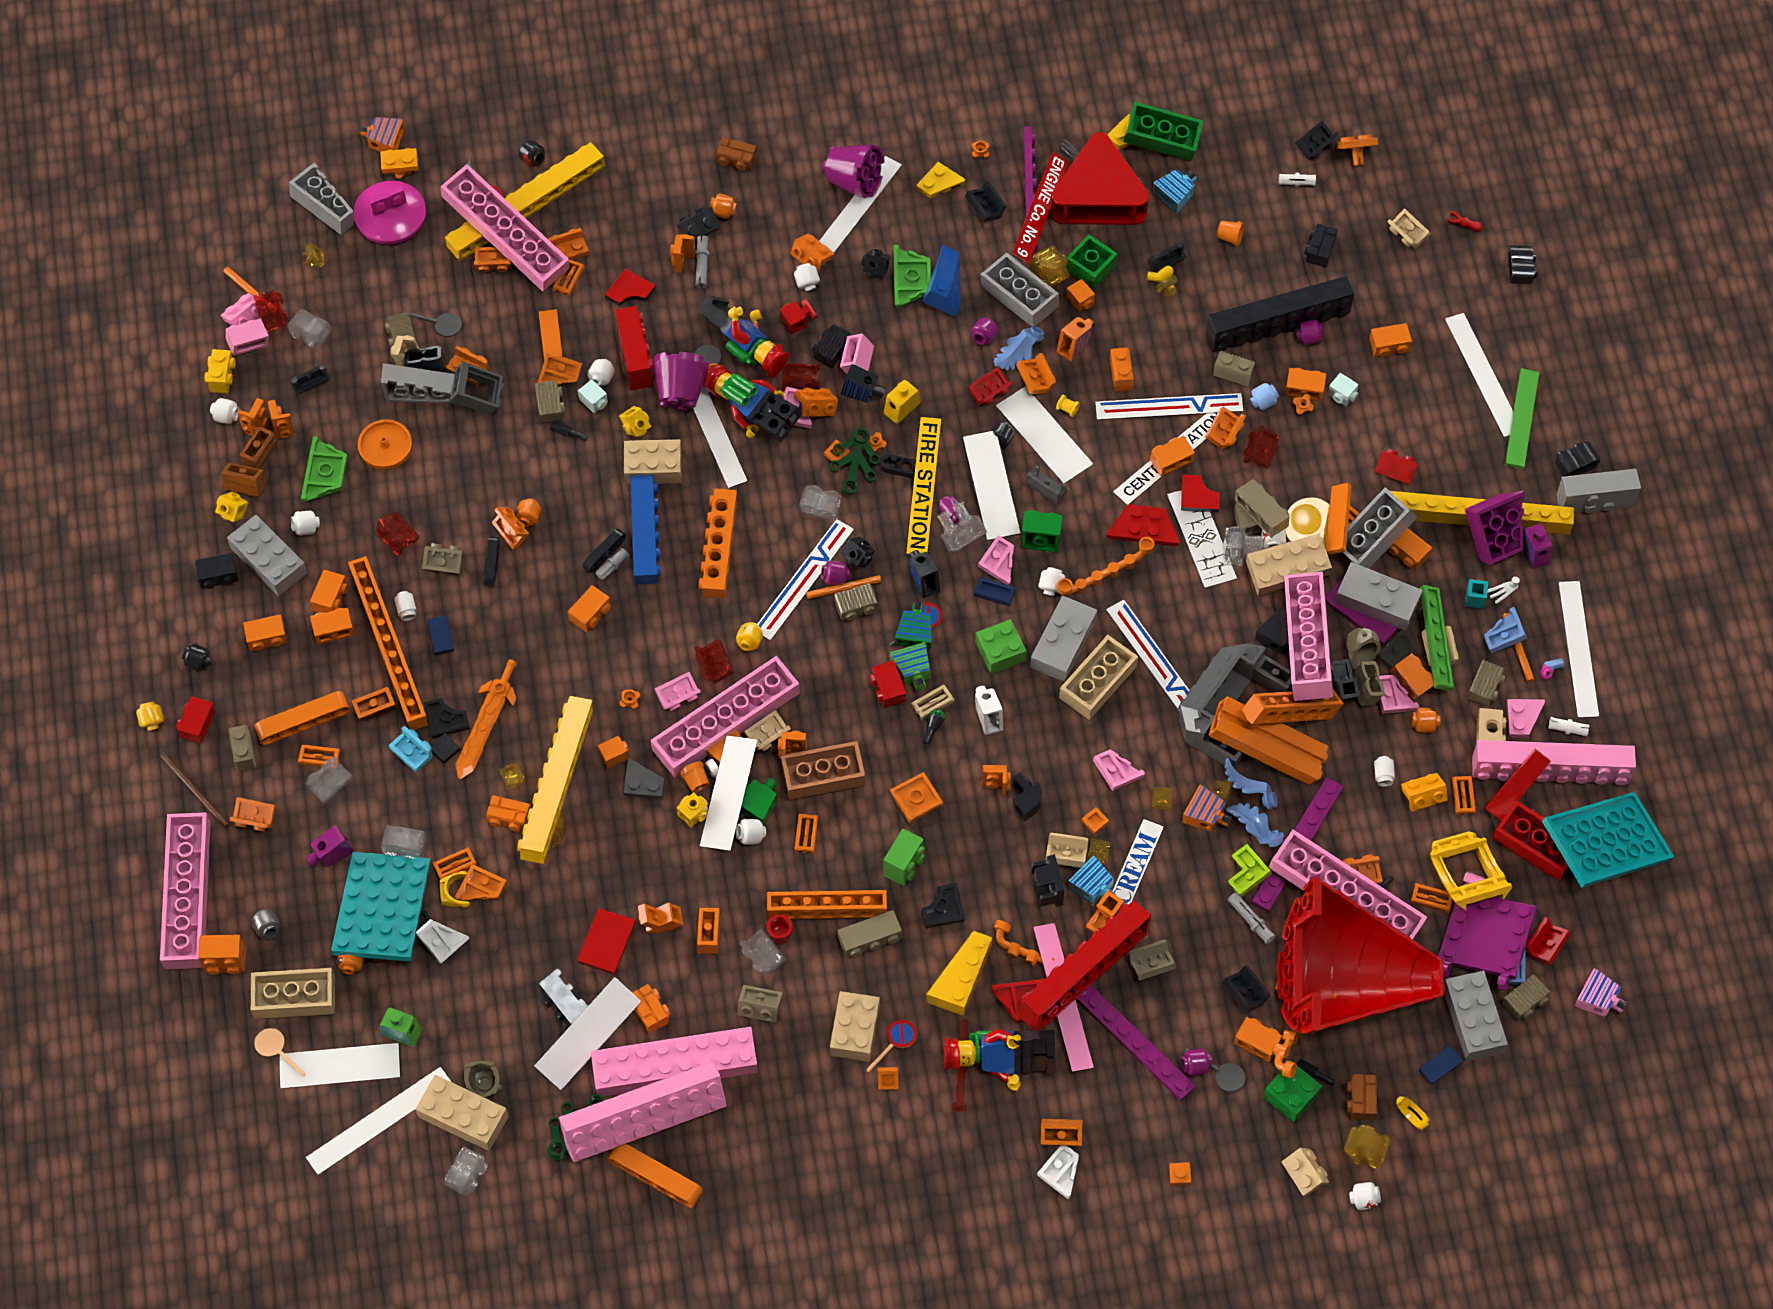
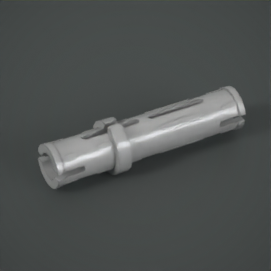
(701, 265)
(1257, 924)

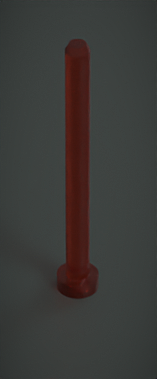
(959, 1105)

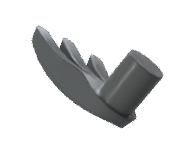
(1069, 150)

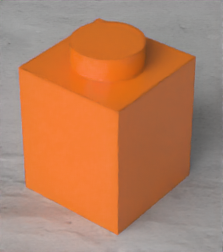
(1080, 295)
(613, 752)

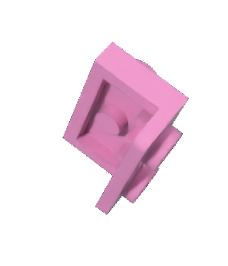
(241, 311)
(676, 691)

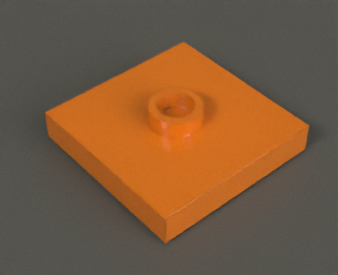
(916, 797)

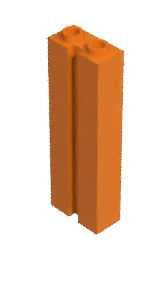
(1269, 742)

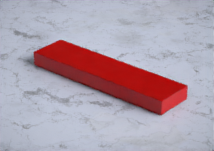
(1518, 783)

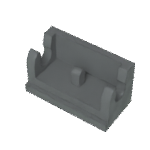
(1046, 486)

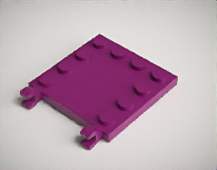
(1488, 938)

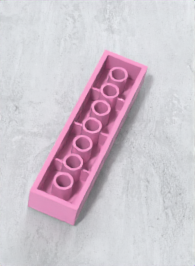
(504, 227)
(1308, 636)
(732, 709)
(1568, 761)
(1302, 859)
(184, 889)
(638, 1065)
(643, 1111)

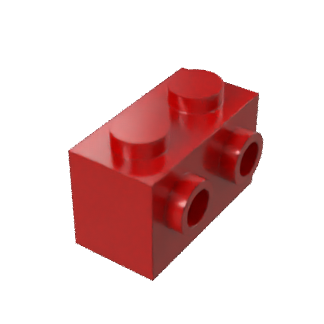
(888, 684)
(196, 719)

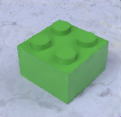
(1000, 646)
(903, 857)

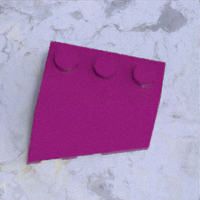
(1497, 526)

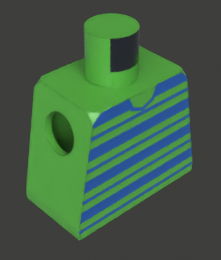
(912, 665)
(397, 1026)

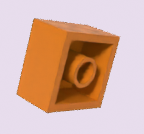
(222, 954)

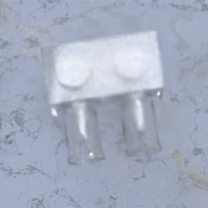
(965, 532)
(1238, 545)

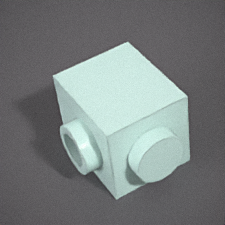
(1343, 390)
(593, 396)

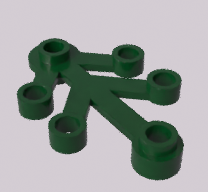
(856, 459)
(557, 1141)

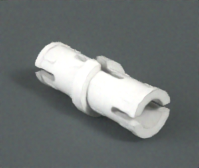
(1309, 179)
(1568, 726)

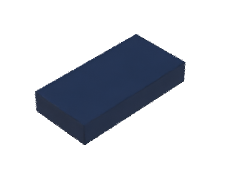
(994, 591)
(440, 635)
(1440, 1065)

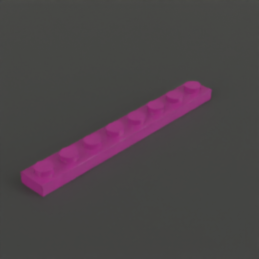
(1030, 169)
(1308, 827)
(1136, 1043)

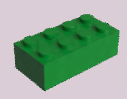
(1163, 131)

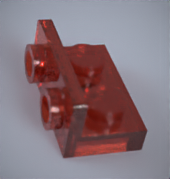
(801, 376)
(1261, 447)
(396, 532)

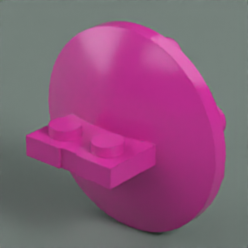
(389, 212)

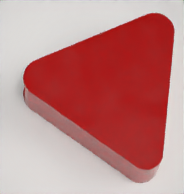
(1099, 188)

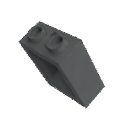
(481, 375)

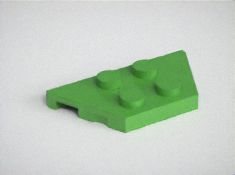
(910, 276)
(324, 471)

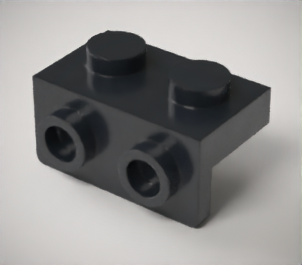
(1315, 140)
(986, 202)
(699, 224)
(1246, 989)

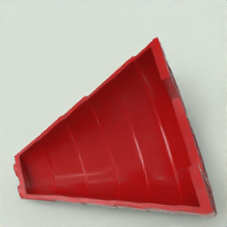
(1348, 953)

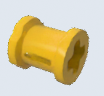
(1068, 405)

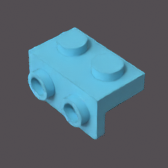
(411, 749)

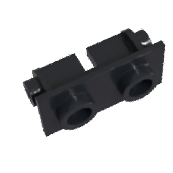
(1167, 257)
(310, 379)

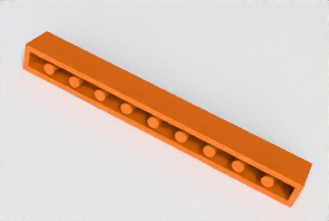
(388, 643)

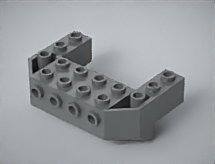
(1227, 676)

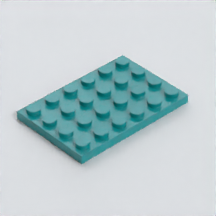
(1608, 839)
(381, 906)

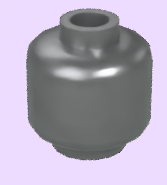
(266, 924)

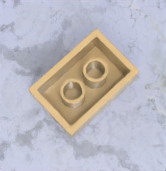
(653, 458)
(854, 1026)

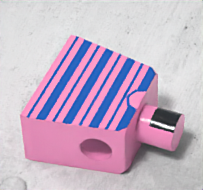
(1600, 995)

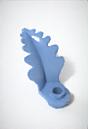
(1018, 348)
(1251, 786)
(1256, 824)

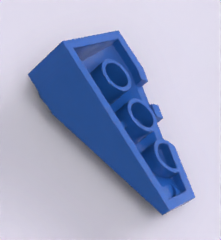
(944, 285)

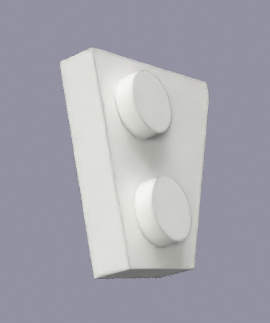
(440, 939)
(1060, 1170)

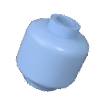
(1264, 396)

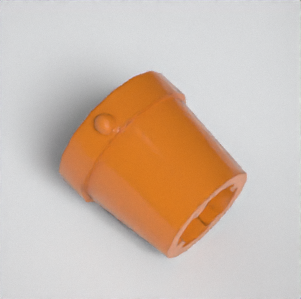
(1231, 232)
(695, 776)

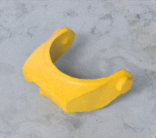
(445, 883)
(1403, 1104)

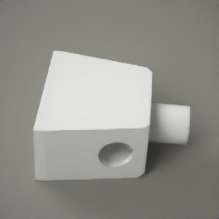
(988, 703)

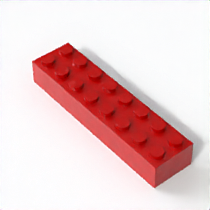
(1085, 966)

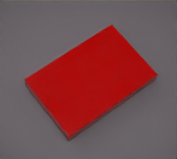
(606, 941)

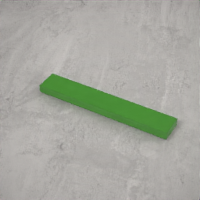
(1522, 419)
(1436, 638)

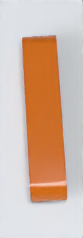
(302, 717)
(656, 1174)

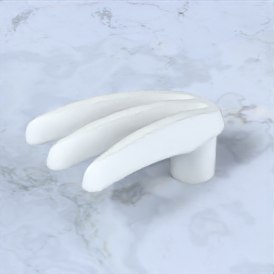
(1508, 587)

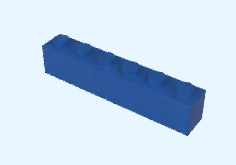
(644, 529)

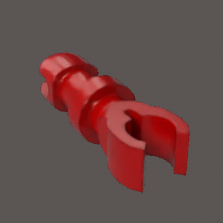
(1475, 226)

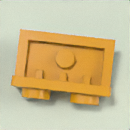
(399, 160)
(1425, 791)

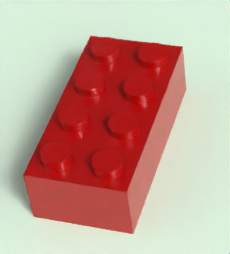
(635, 348)
(1528, 838)

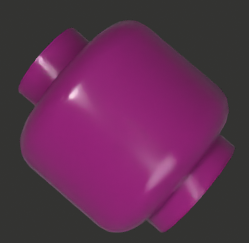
(984, 331)
(1311, 332)
(835, 573)
(1196, 1062)

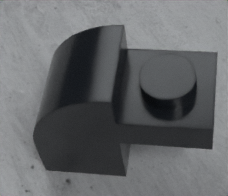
(1343, 681)
(1030, 797)

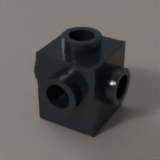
(875, 263)
(858, 552)

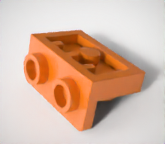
(571, 244)
(466, 356)
(281, 422)
(996, 776)

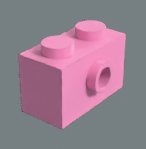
(247, 337)
(857, 351)

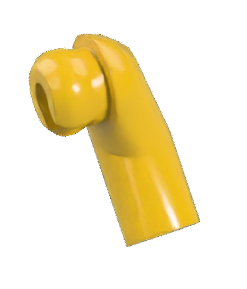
(1163, 274)

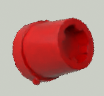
(780, 928)

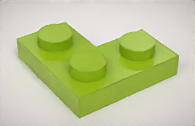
(1252, 871)

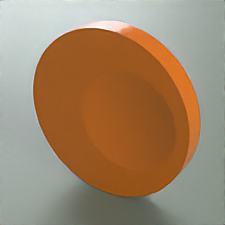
(385, 444)

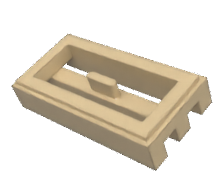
(919, 710)

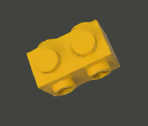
(220, 371)

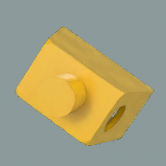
(904, 399)

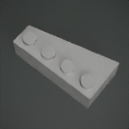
(321, 199)
(415, 385)

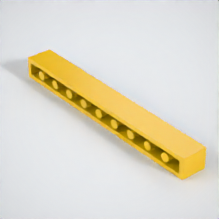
(534, 195)
(1452, 511)
(556, 780)

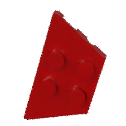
(1142, 522)
(1011, 995)

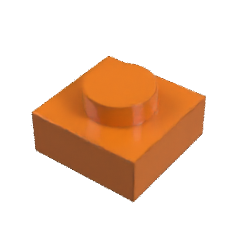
(829, 453)
(1095, 820)
(888, 1078)
(1180, 1173)

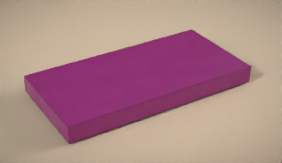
(1383, 630)

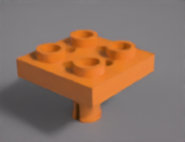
(1357, 146)

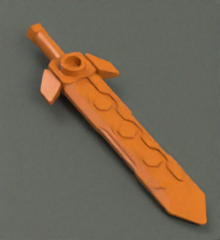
(497, 694)

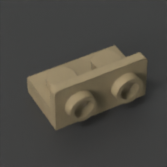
(443, 559)
(759, 1003)

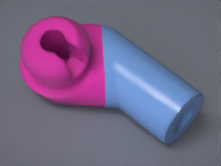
(1549, 667)

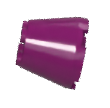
(855, 168)
(679, 379)

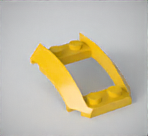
(1473, 892)

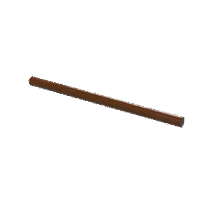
(195, 791)

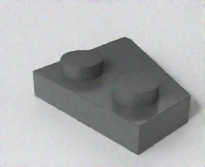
(642, 782)

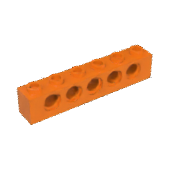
(717, 586)
(1281, 707)
(827, 904)

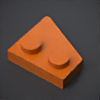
(559, 369)
(480, 885)

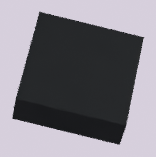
(444, 748)

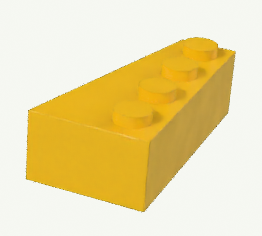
(958, 980)

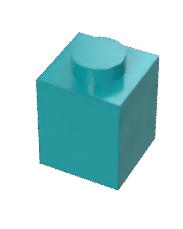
(1476, 593)

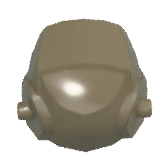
(1362, 646)
(482, 1078)

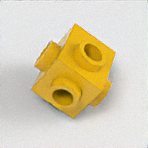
(635, 421)
(231, 506)
(692, 809)

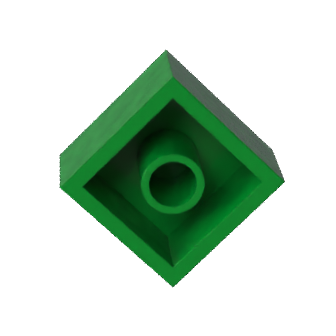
(1091, 261)
(1041, 531)
(1292, 1095)

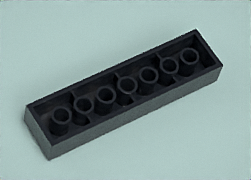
(1279, 314)

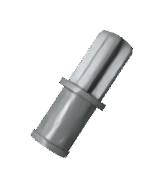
(612, 564)

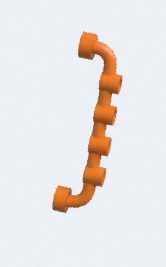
(1066, 587)
(1015, 949)
(1282, 1051)

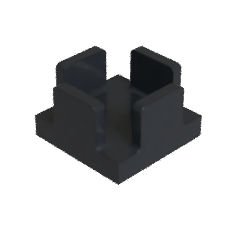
(1049, 884)

